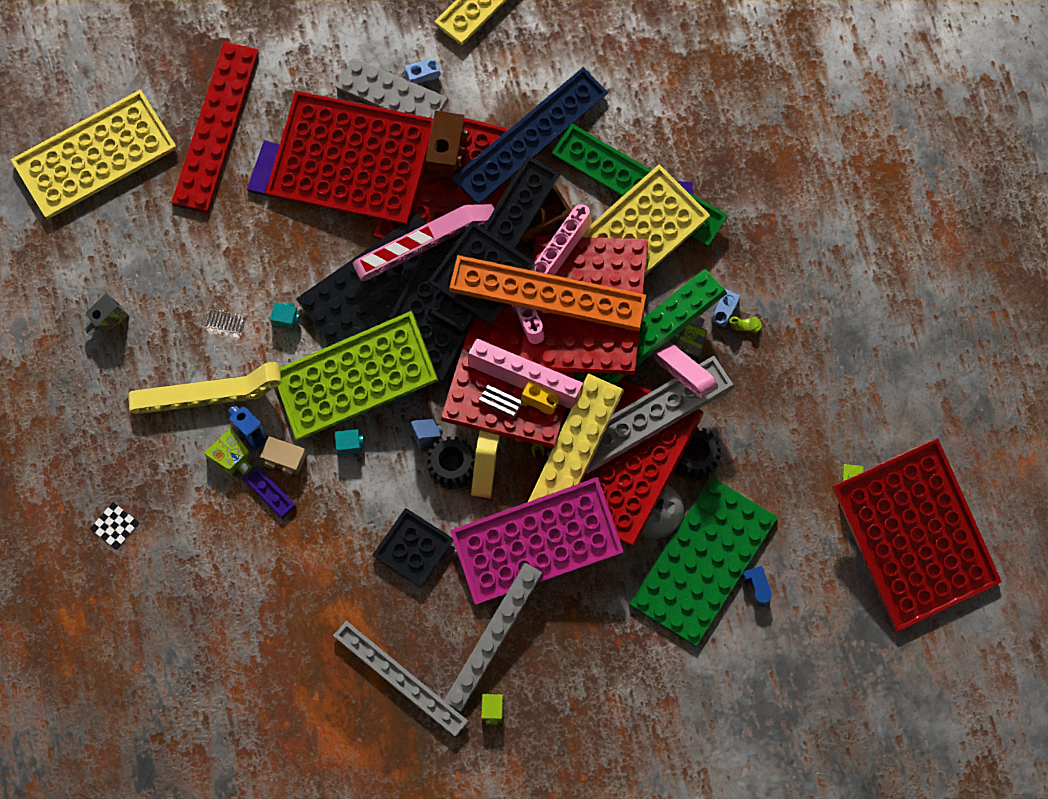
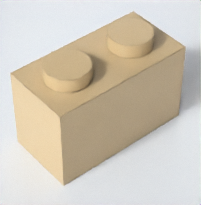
(283, 456)

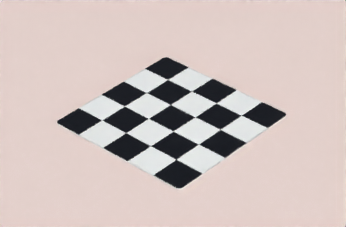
(114, 525)

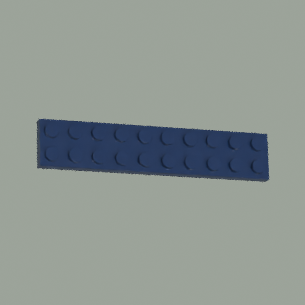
(529, 136)

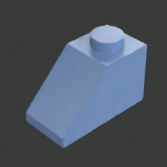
(426, 433)

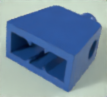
(248, 427)

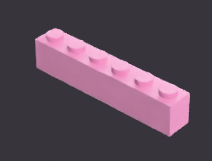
(520, 371)

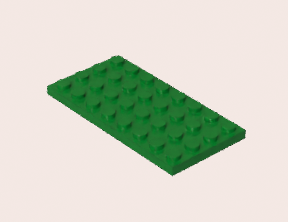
(703, 561)

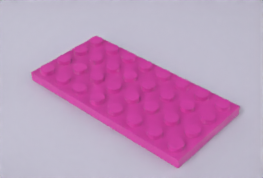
(546, 533)

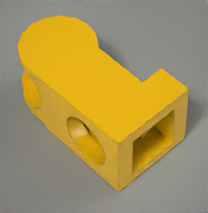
(539, 398)

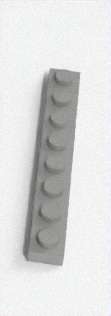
(493, 637)
(400, 679)

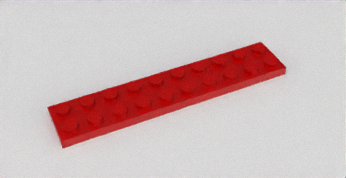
(215, 127)

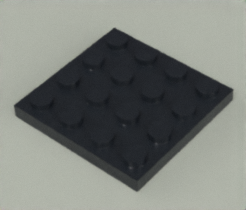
(484, 246)

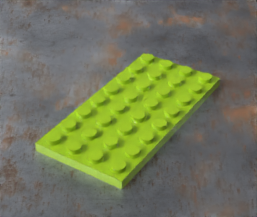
(355, 375)

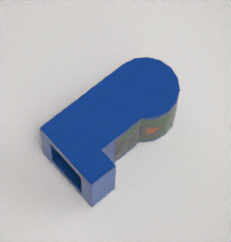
(759, 585)

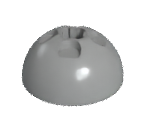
(666, 520)

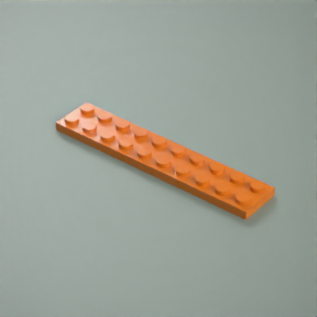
(547, 293)

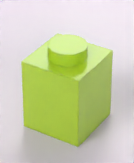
(492, 708)

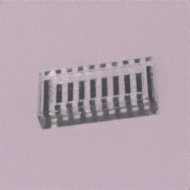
(225, 321)

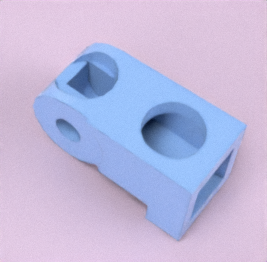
(422, 71)
(725, 308)

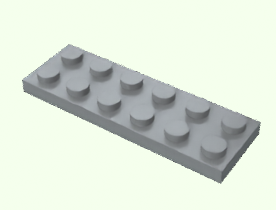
(388, 90)

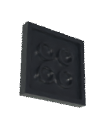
(413, 547)

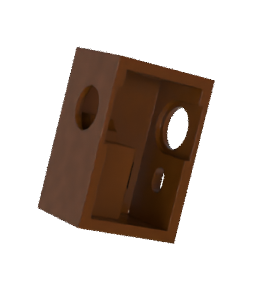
(447, 132)
(548, 219)

